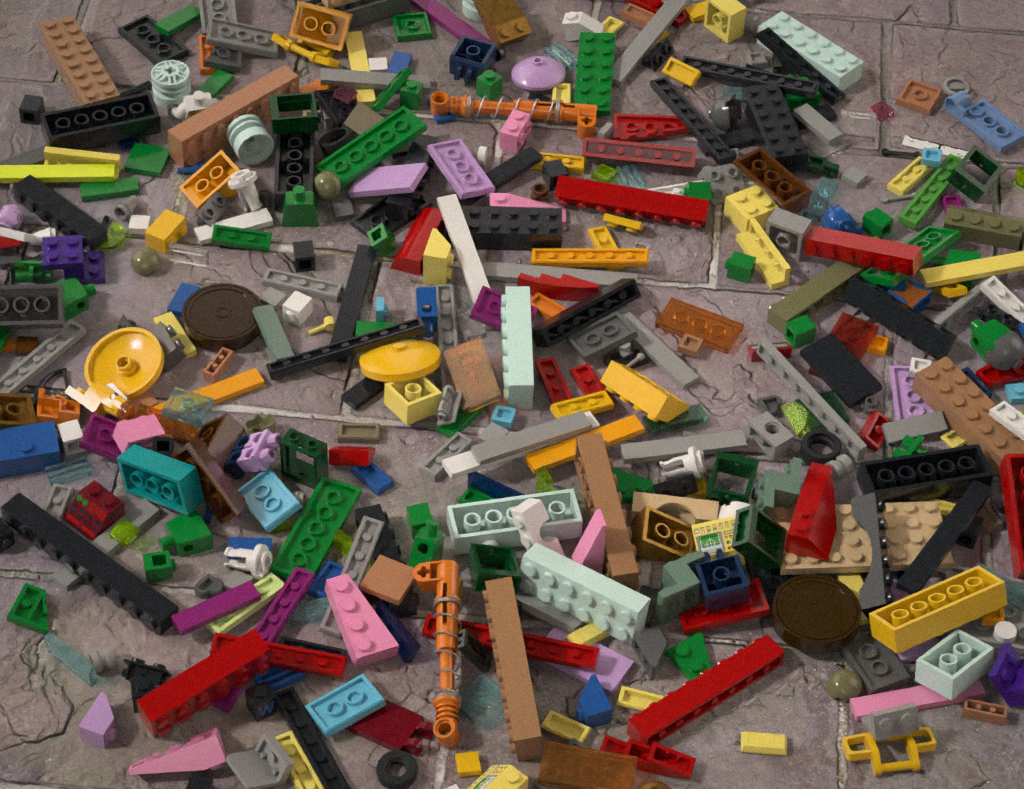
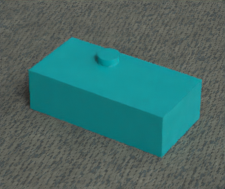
(161, 479)

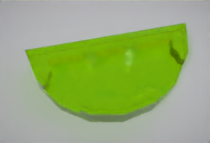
(116, 237)
(797, 416)

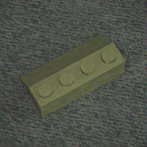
(985, 226)

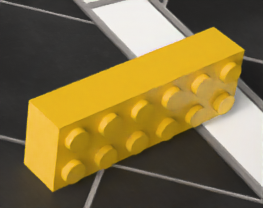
(938, 609)

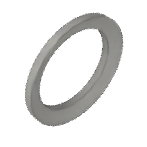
(950, 92)

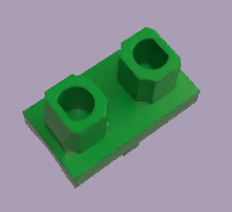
(31, 271)
(911, 445)

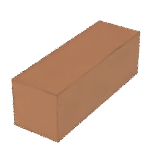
(218, 365)
(984, 711)

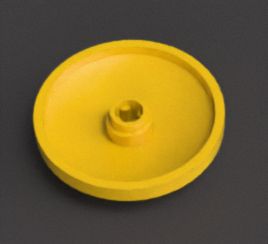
(126, 358)
(400, 361)

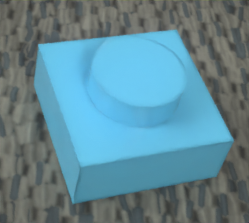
(931, 157)
(381, 309)
(1015, 393)
(503, 416)

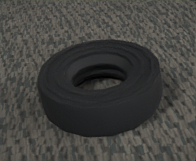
(392, 758)

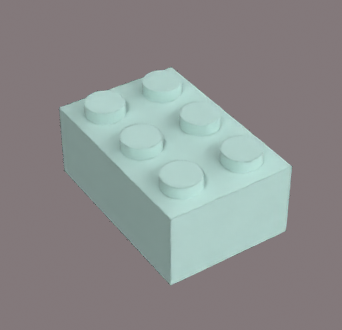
(954, 664)

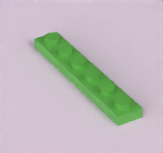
(929, 193)

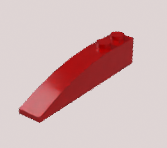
(814, 516)

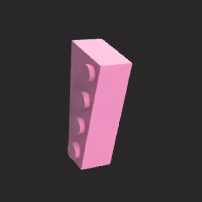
(359, 624)

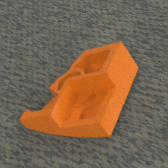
(56, 408)

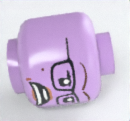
(11, 217)

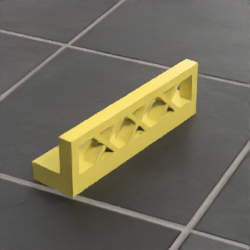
(71, 156)
(768, 259)

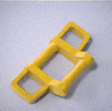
(323, 57)
(873, 754)

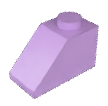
(99, 723)

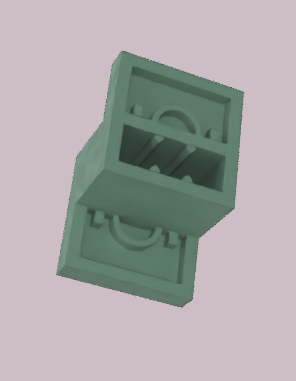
(778, 488)
(678, 587)

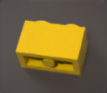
(165, 229)

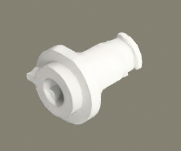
(244, 184)
(693, 463)
(257, 560)

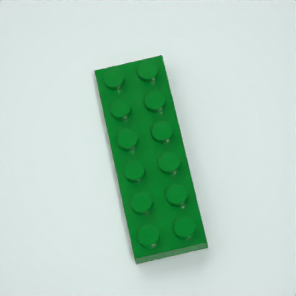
(595, 71)
(373, 146)
(933, 242)
(315, 528)

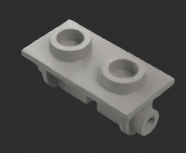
(448, 406)

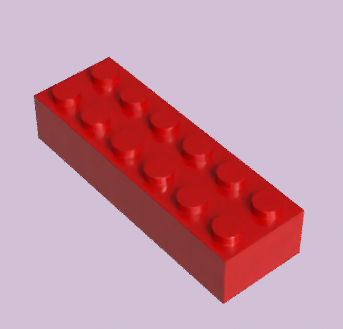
(1013, 492)
(204, 683)

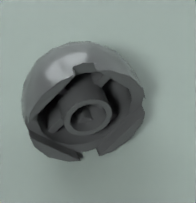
(726, 112)
(1007, 352)

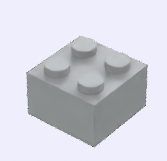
(787, 233)

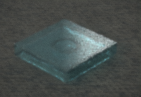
(187, 407)
(482, 702)

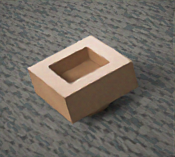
(690, 345)

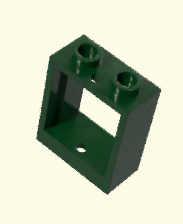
(294, 102)
(974, 188)
(726, 464)
(293, 467)
(745, 526)
(500, 557)

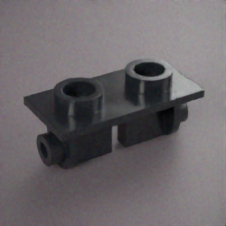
(659, 55)
(991, 311)
(677, 486)
(138, 668)

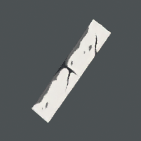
(946, 150)

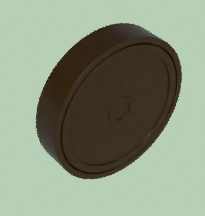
(221, 317)
(815, 613)

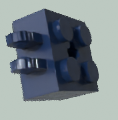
(472, 58)
(722, 581)

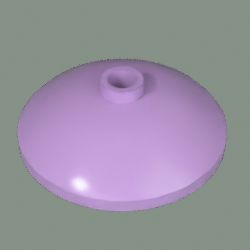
(538, 73)

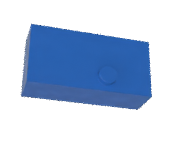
(28, 449)

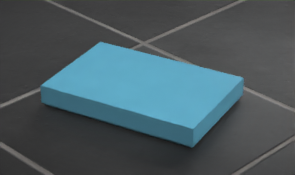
(269, 499)
(345, 705)

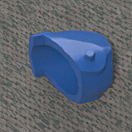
(838, 219)

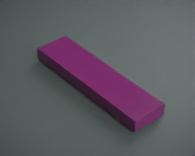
(216, 608)

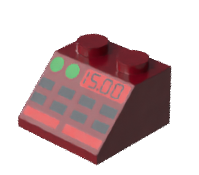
(94, 510)

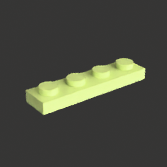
(267, 587)

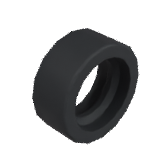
(335, 140)
(819, 437)

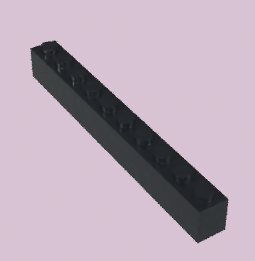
(90, 563)

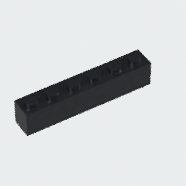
(402, 205)
(59, 212)
(585, 312)
(899, 316)
(388, 548)

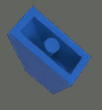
(594, 705)

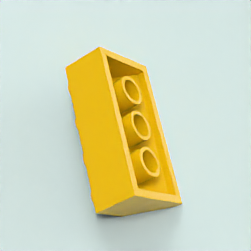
(642, 392)

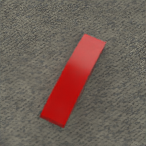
(564, 288)
(653, 758)

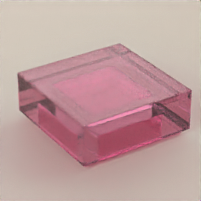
(345, 94)
(882, 109)

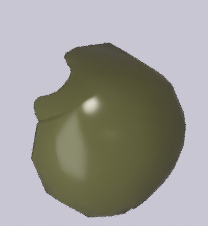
(326, 185)
(145, 261)
(259, 424)
(844, 684)

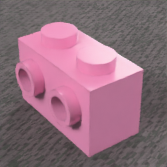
(515, 131)
(137, 432)

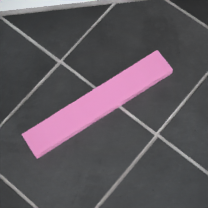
(920, 695)

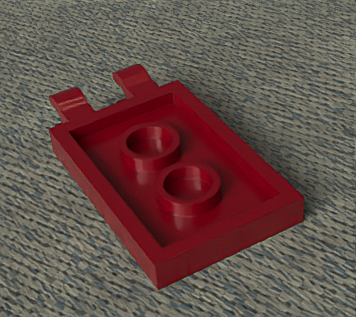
(394, 728)

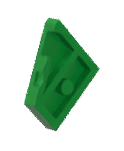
(629, 483)
(30, 609)
(690, 656)

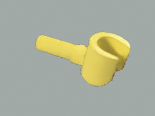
(328, 326)

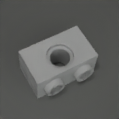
(770, 435)

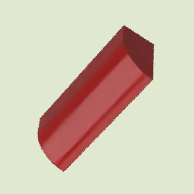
(410, 255)

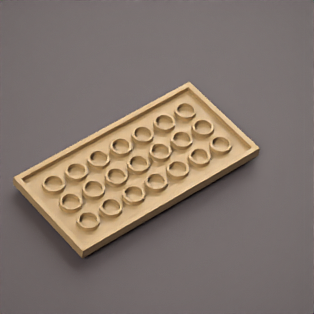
(908, 532)

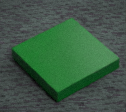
(412, 27)
(147, 160)

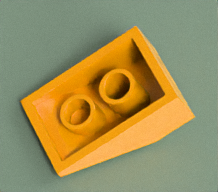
(320, 25)
(209, 179)

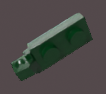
(821, 166)

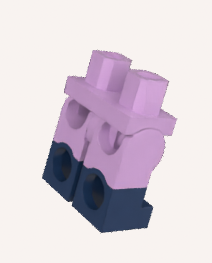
(255, 453)

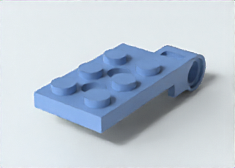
(978, 119)

